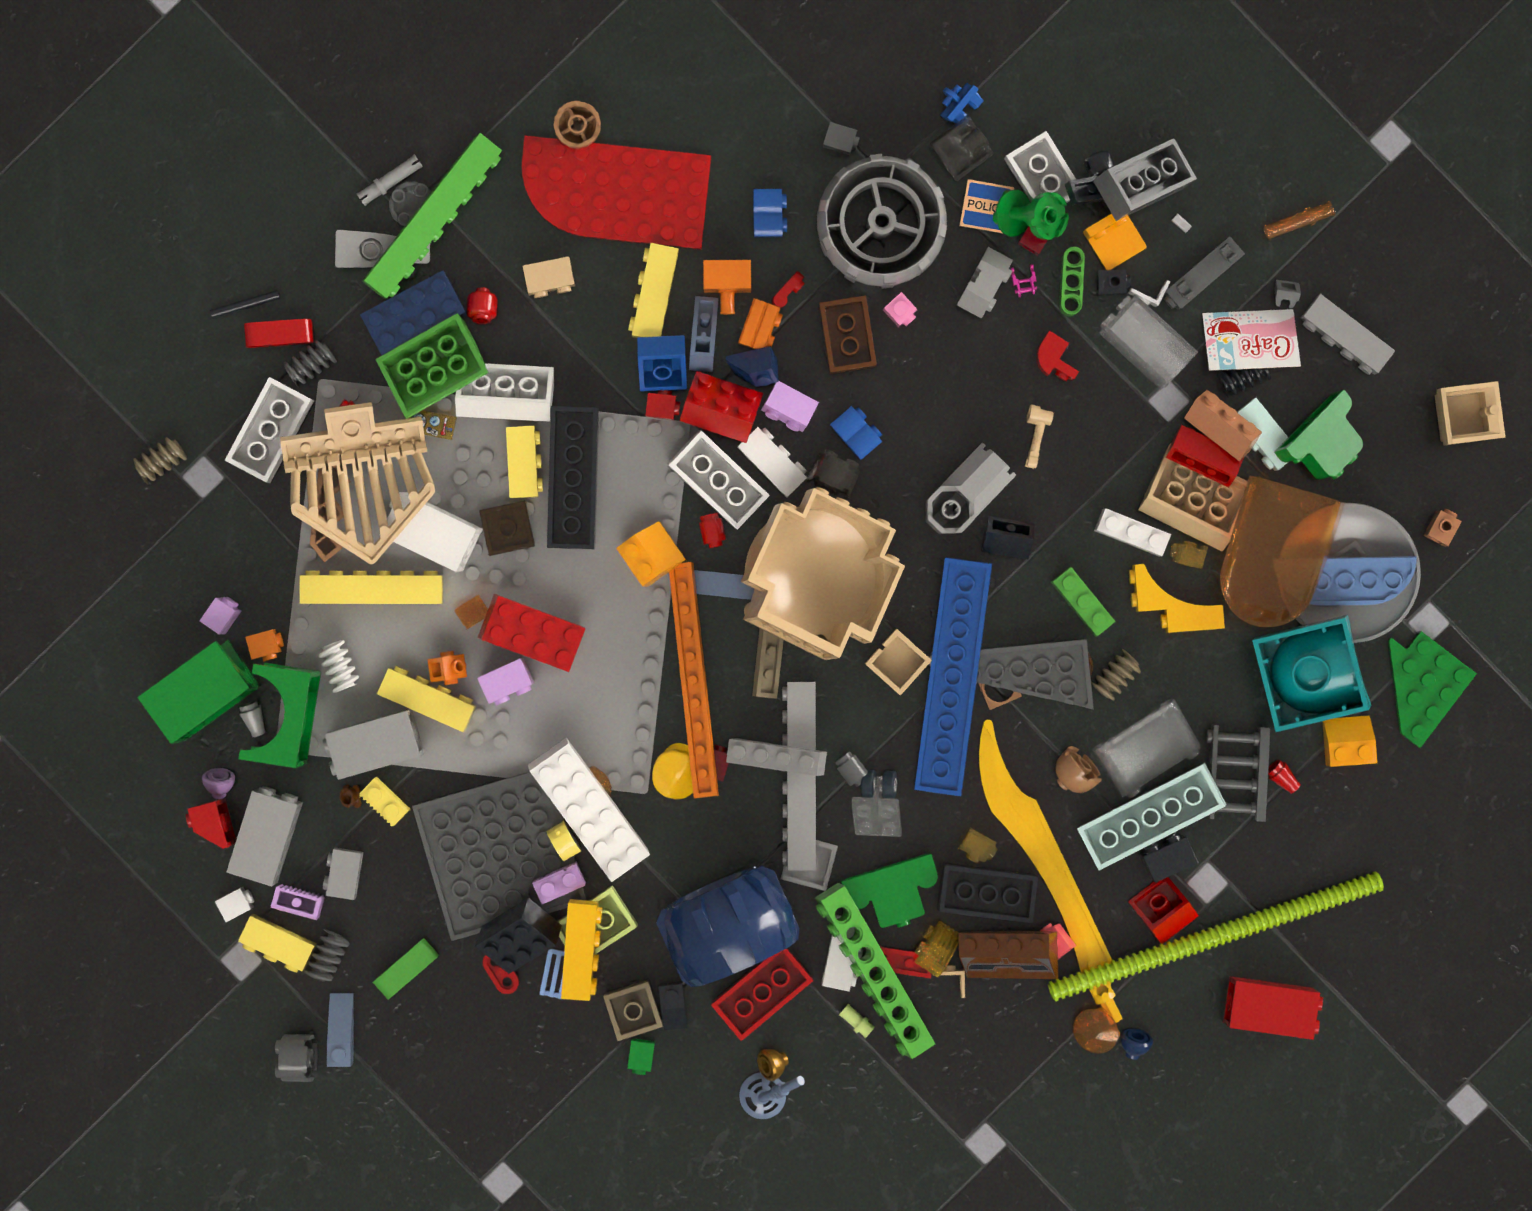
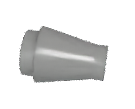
(252, 717)

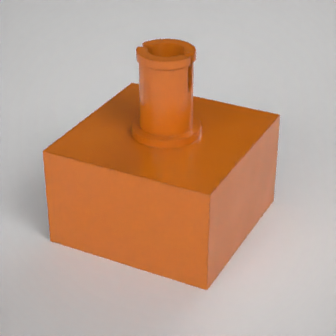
(727, 279)

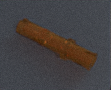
(1309, 216)

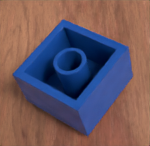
(662, 363)

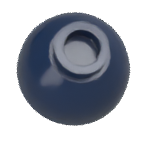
(1135, 1042)

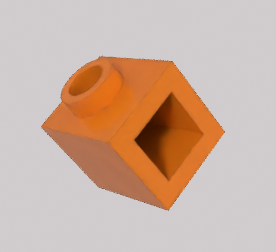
(265, 645)

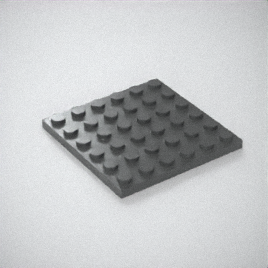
(489, 850)

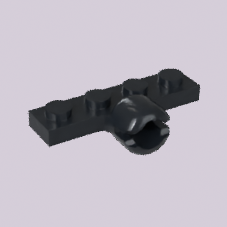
(1084, 190)

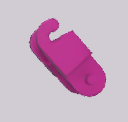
(1032, 279)

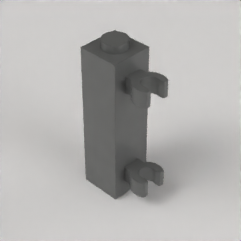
(1203, 274)

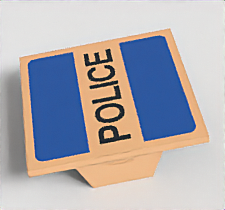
(980, 205)

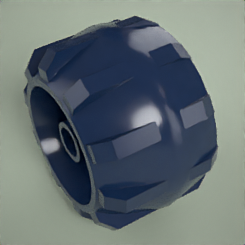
(728, 926)

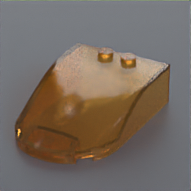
(1277, 551)

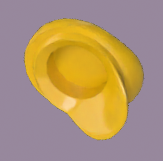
(673, 772)

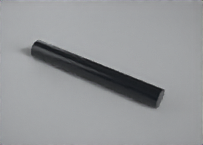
(245, 304)

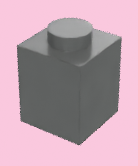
(841, 139)

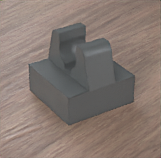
(1287, 291)

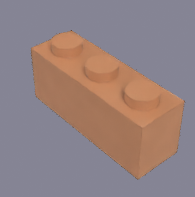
(1223, 425)

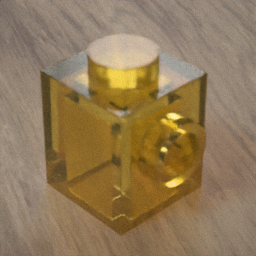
(978, 846)

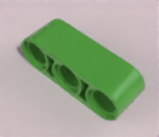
(1077, 271)
(406, 968)

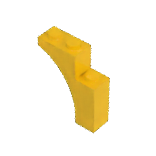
(1177, 614)

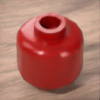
(482, 306)

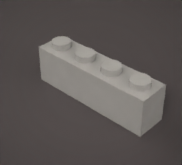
(1346, 334)
(776, 757)

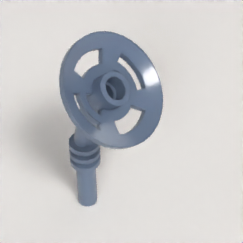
(776, 1094)

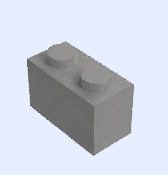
(343, 874)

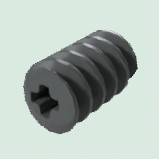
(309, 362)
(327, 957)

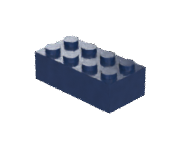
(412, 312)

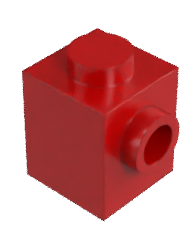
(662, 405)

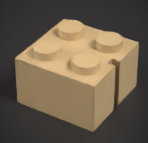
(898, 662)

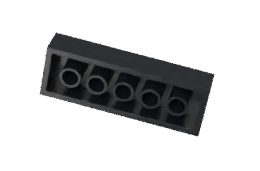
(573, 477)

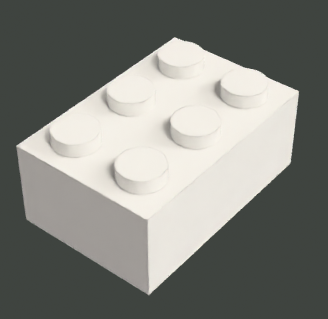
(1040, 167)

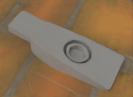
(363, 249)

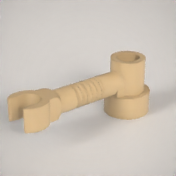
(1040, 419)

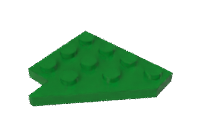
(1425, 685)

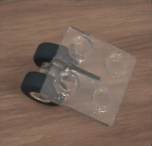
(875, 814)

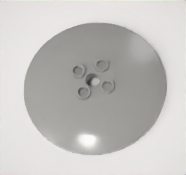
(1369, 533)

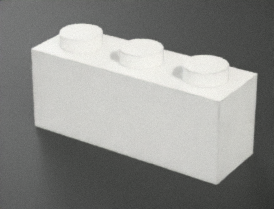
(773, 461)
(1132, 532)
(837, 967)

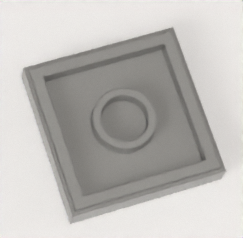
(815, 878)

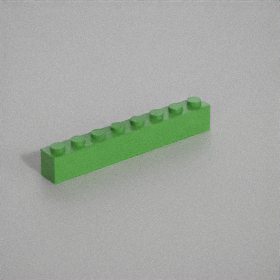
(432, 215)

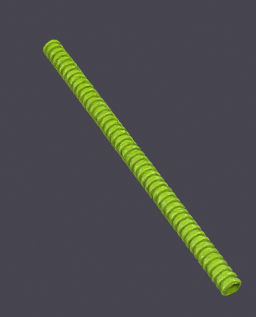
(1216, 936)

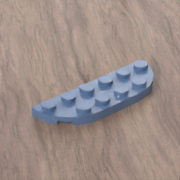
(1363, 580)

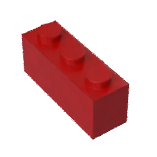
(1203, 456)

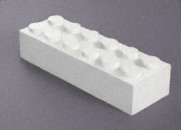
(588, 809)

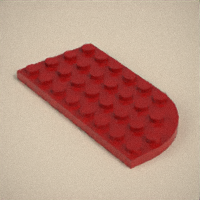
(618, 191)

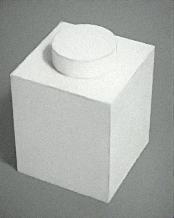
(235, 903)

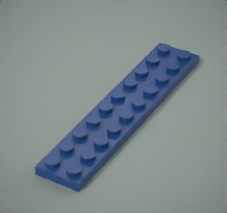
(953, 676)

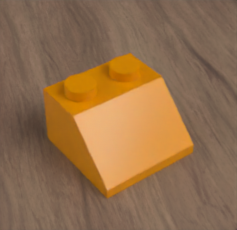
(651, 554)
(1349, 741)

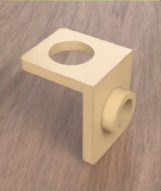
(951, 970)

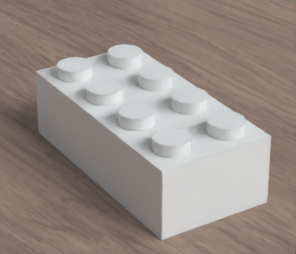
(508, 393)
(274, 415)
(718, 479)

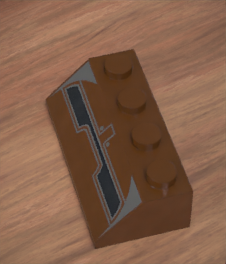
(1009, 954)

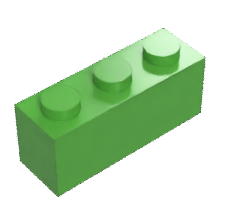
(1082, 601)

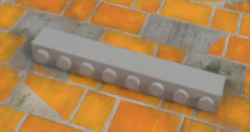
(800, 787)

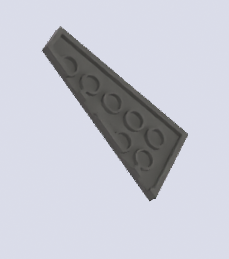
(1042, 670)

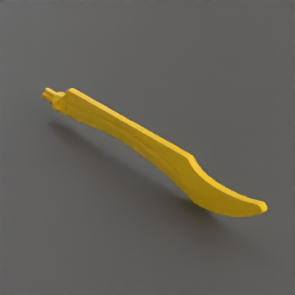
(1028, 826)

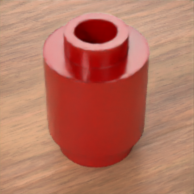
(712, 530)

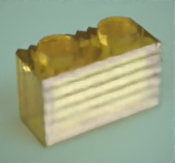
(937, 949)

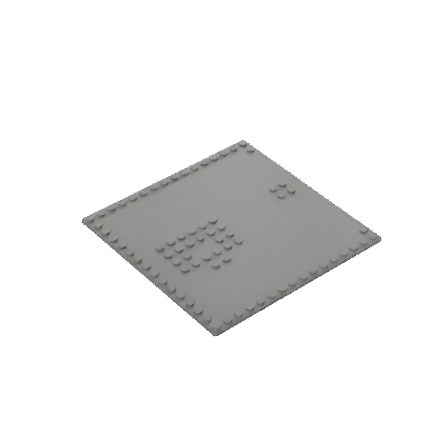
(615, 680)

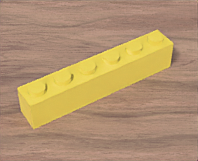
(371, 589)

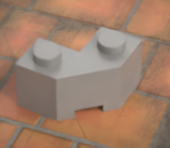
(985, 283)

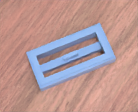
(551, 993)

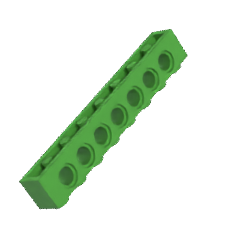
(919, 1037)

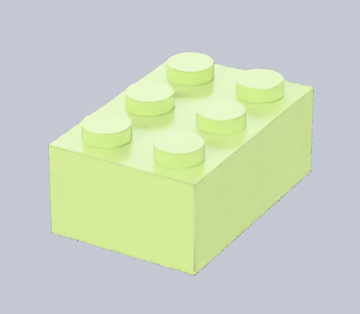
(615, 919)

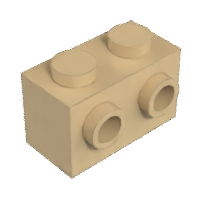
(549, 276)

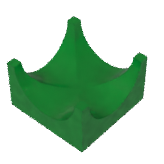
(299, 694)

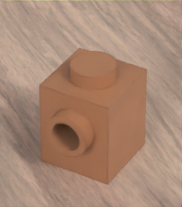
(1443, 527)

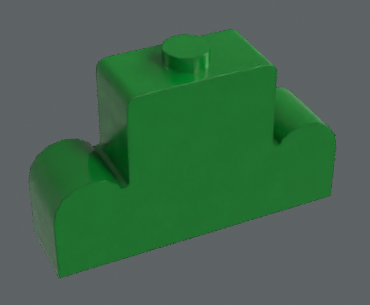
(894, 889)

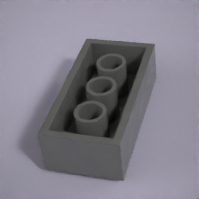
(1144, 179)

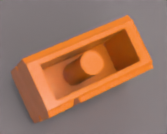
(759, 325)

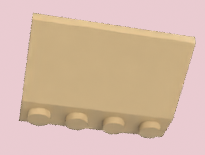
(1193, 503)

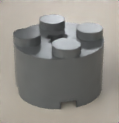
(296, 1058)

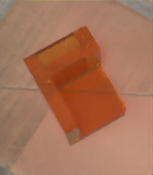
(471, 612)

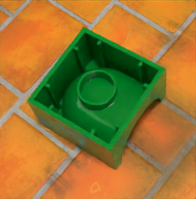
(199, 691)

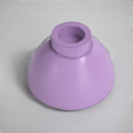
(218, 782)

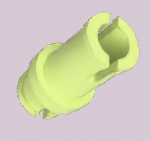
(857, 1021)

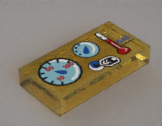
(437, 424)

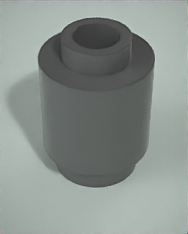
(851, 769)

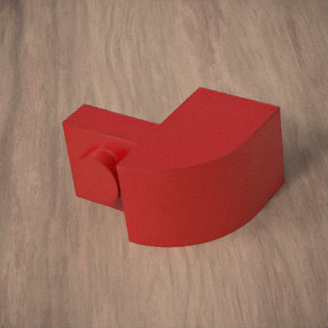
(1049, 356)

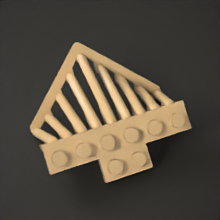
(354, 439)

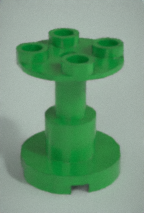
(1043, 215)

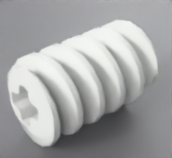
(338, 666)

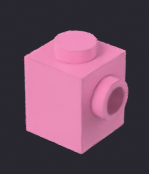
(900, 310)

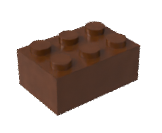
(847, 334)

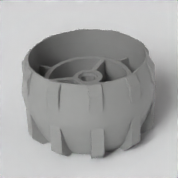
(893, 174)

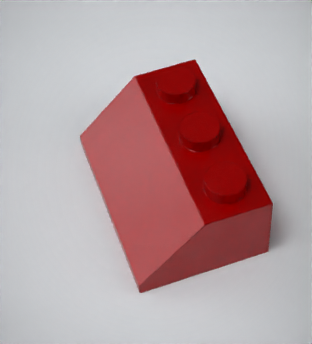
(212, 822)

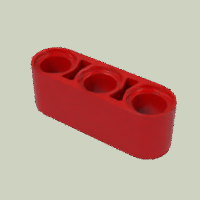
(278, 333)

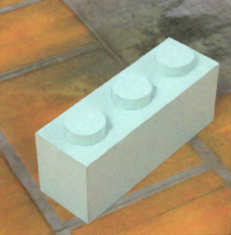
(1271, 436)

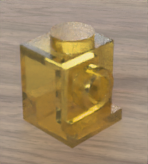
(1189, 554)

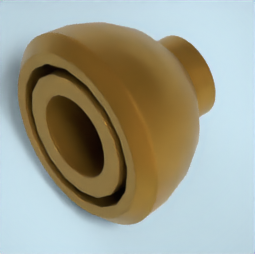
(771, 1063)

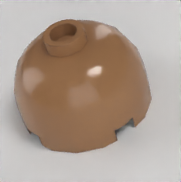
(577, 124)
(1076, 772)

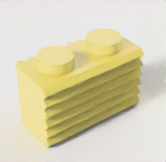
(384, 801)

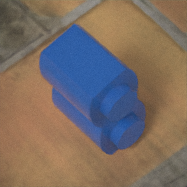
(768, 212)
(856, 432)

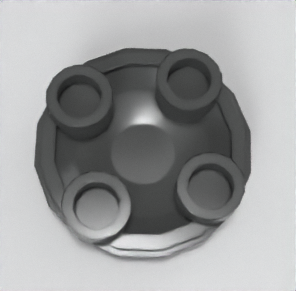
(406, 200)

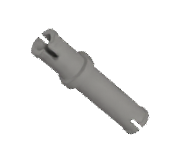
(389, 180)

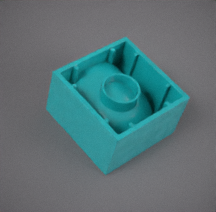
(1311, 673)

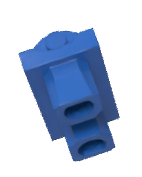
(958, 99)

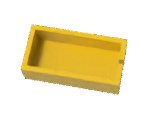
(580, 950)

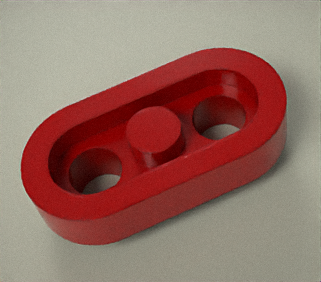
(497, 975)

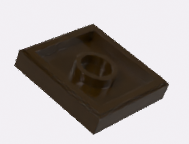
(507, 528)

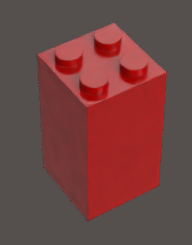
(1272, 1008)

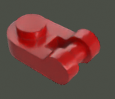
(793, 284)

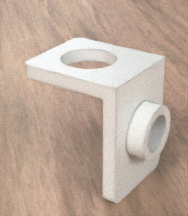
(1148, 300)

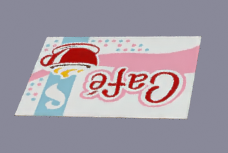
(1251, 339)

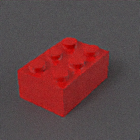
(721, 407)

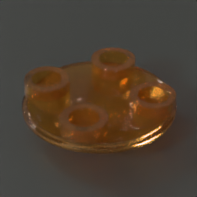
(1095, 1030)

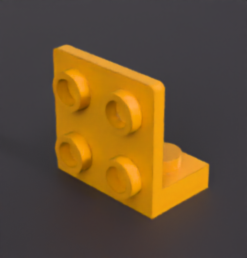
(1114, 240)

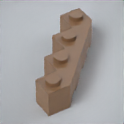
(319, 542)

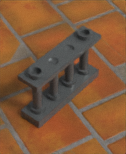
(1259, 762)

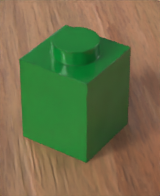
(641, 1056)

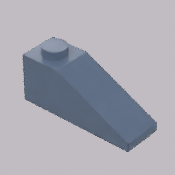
(703, 334)
(722, 585)
(340, 1030)

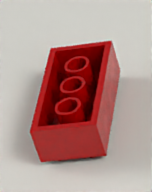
(531, 632)
(761, 992)

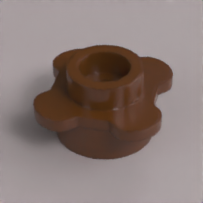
(350, 796)

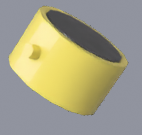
(563, 841)

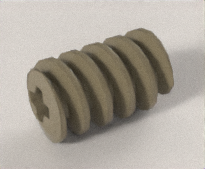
(159, 459)
(1117, 675)

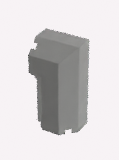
(967, 491)

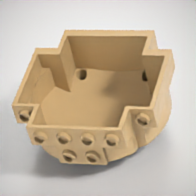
(821, 574)

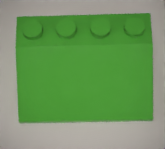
(432, 365)

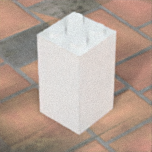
(438, 535)

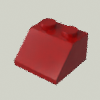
(1163, 909)

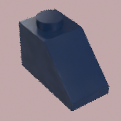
(755, 366)

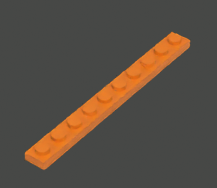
(693, 681)

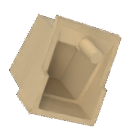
(1469, 413)

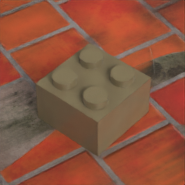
(633, 1010)

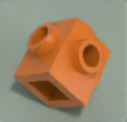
(447, 668)

